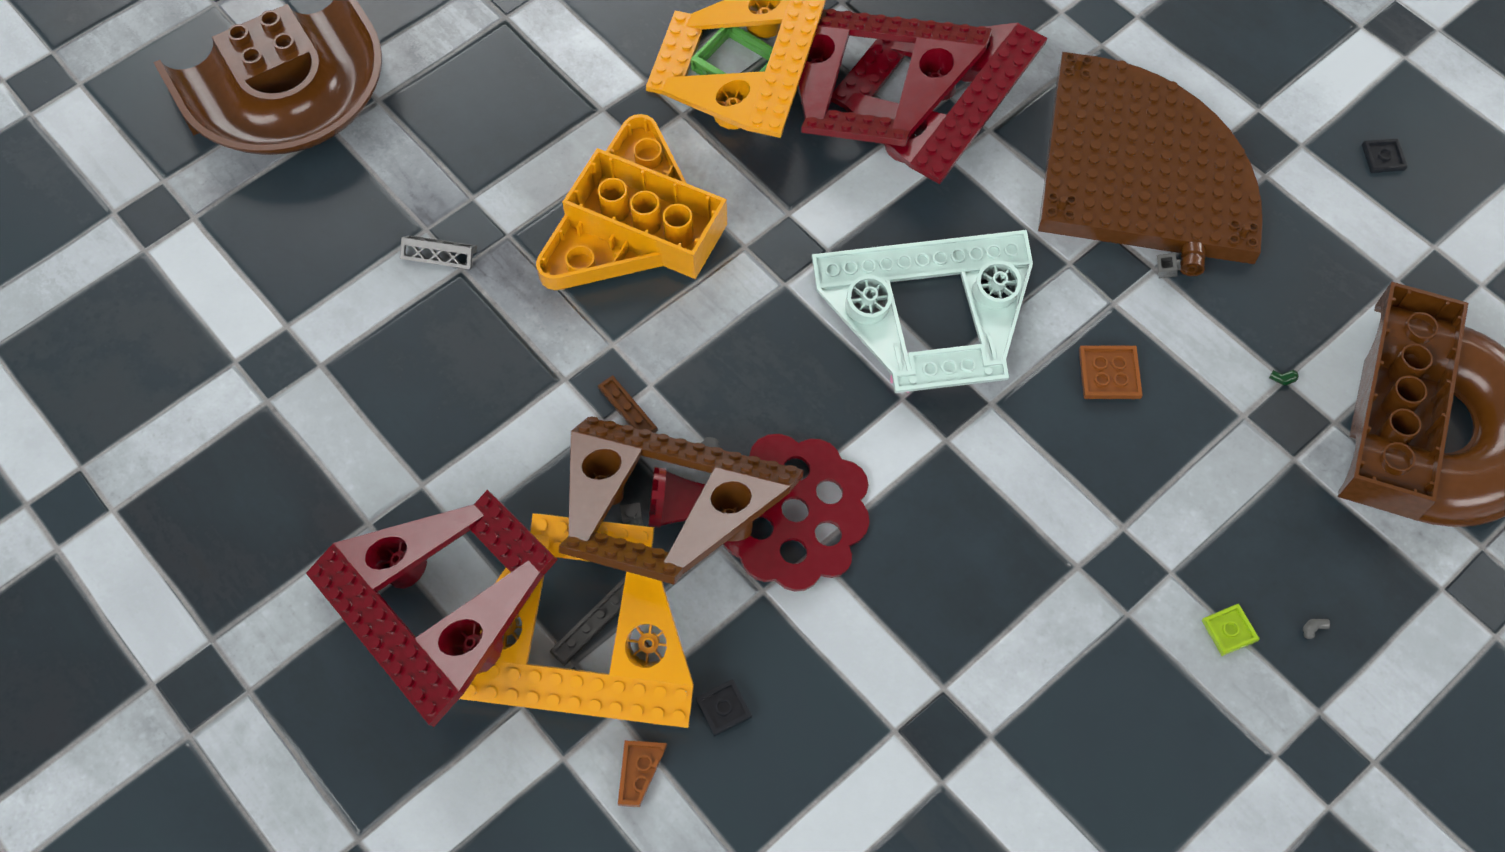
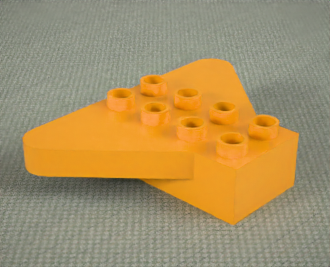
(631, 214)

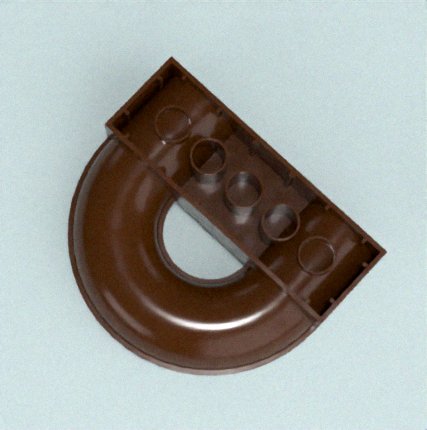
(281, 79)
(1405, 409)

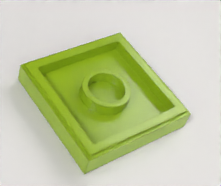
(1230, 629)

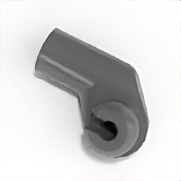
(1313, 625)

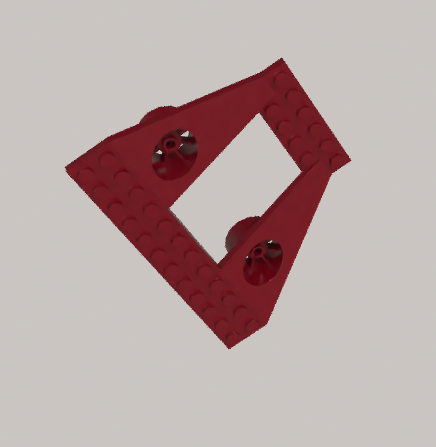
(938, 63)
(942, 137)
(432, 665)

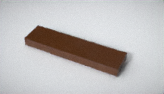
(626, 405)

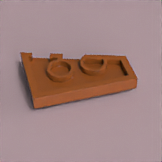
(637, 770)

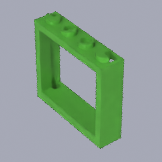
(699, 63)

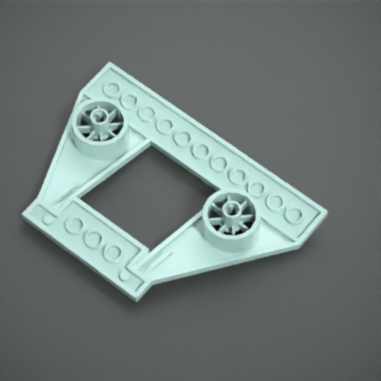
(867, 272)

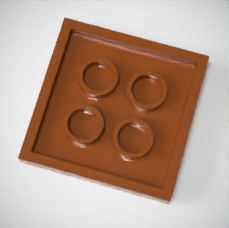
(1110, 372)

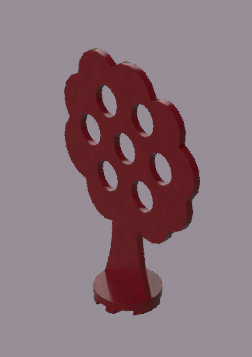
(675, 497)

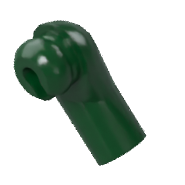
(1286, 378)

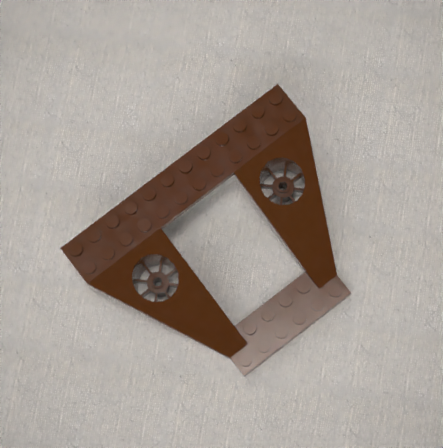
(725, 511)

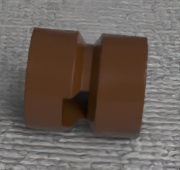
(1192, 259)

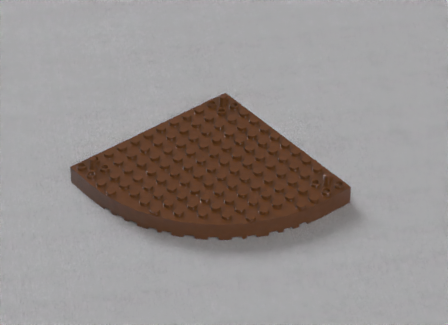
(1145, 165)

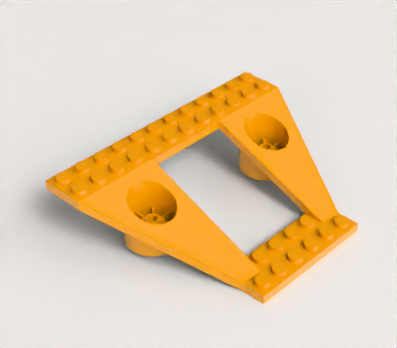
(752, 99)
(634, 688)

